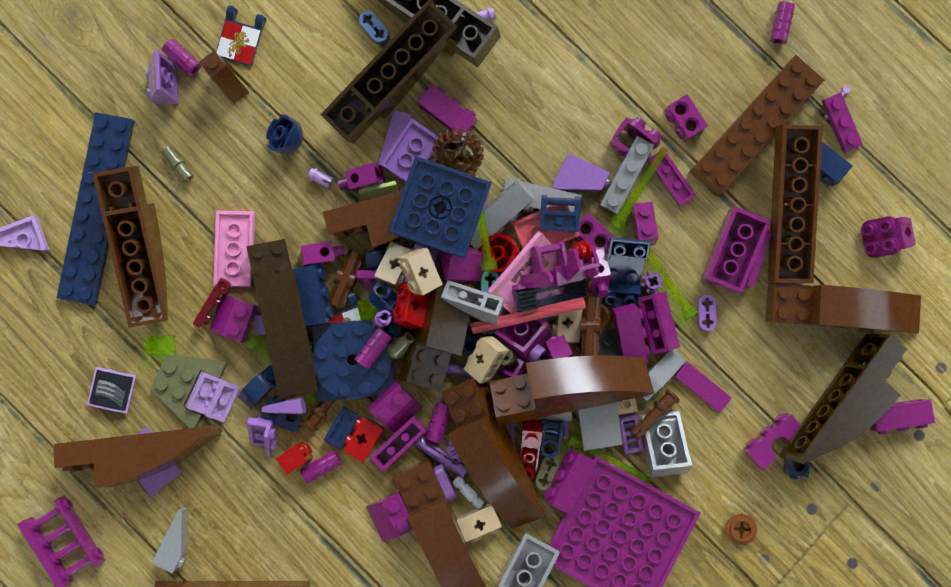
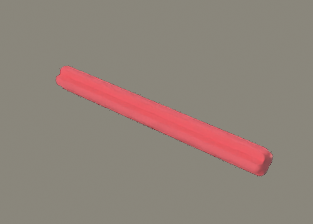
(530, 315)

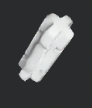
(468, 492)

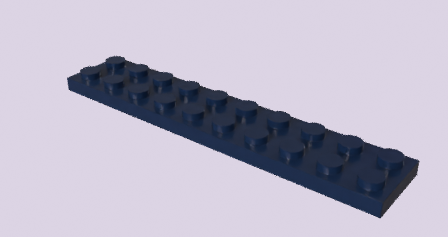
(88, 239)

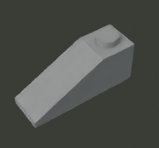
(474, 302)
(663, 370)
(174, 545)

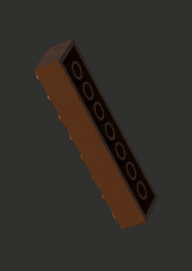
(756, 125)
(795, 203)

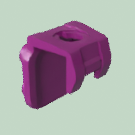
(634, 128)
(887, 236)

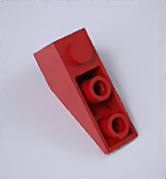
(530, 446)

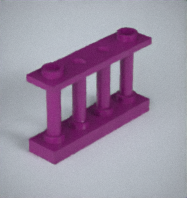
(42, 544)

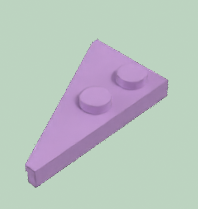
(24, 234)

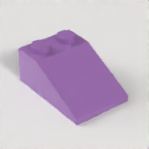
(162, 80)

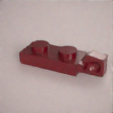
(212, 302)

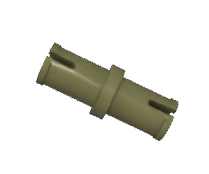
(177, 164)

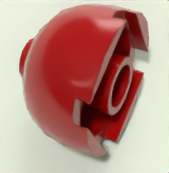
(503, 250)

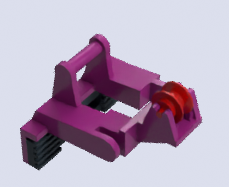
(560, 284)

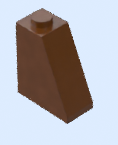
(224, 76)

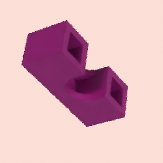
(760, 449)

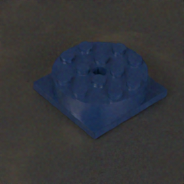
(425, 189)
(334, 374)

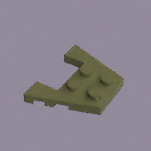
(176, 382)

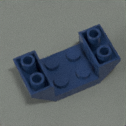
(626, 266)

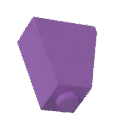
(580, 176)

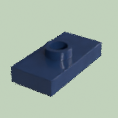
(341, 427)

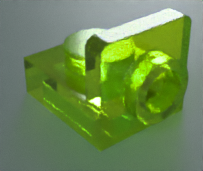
(366, 310)
(160, 345)

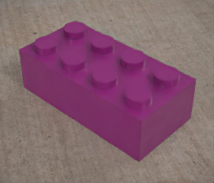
(735, 250)

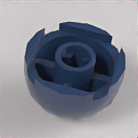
(284, 135)

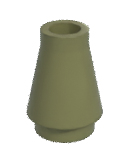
(399, 346)

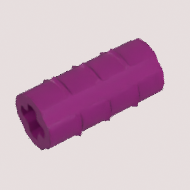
(782, 22)
(181, 57)
(373, 348)
(438, 422)
(321, 466)

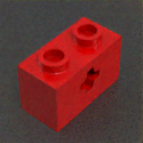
(410, 308)
(359, 449)
(295, 457)

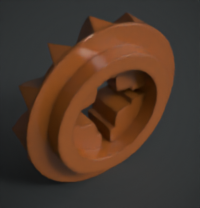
(747, 535)

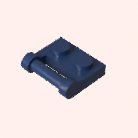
(560, 219)

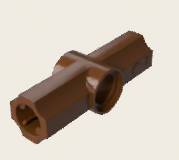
(345, 278)
(591, 326)

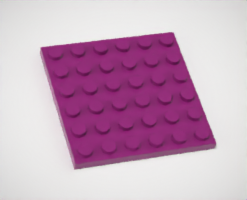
(622, 531)

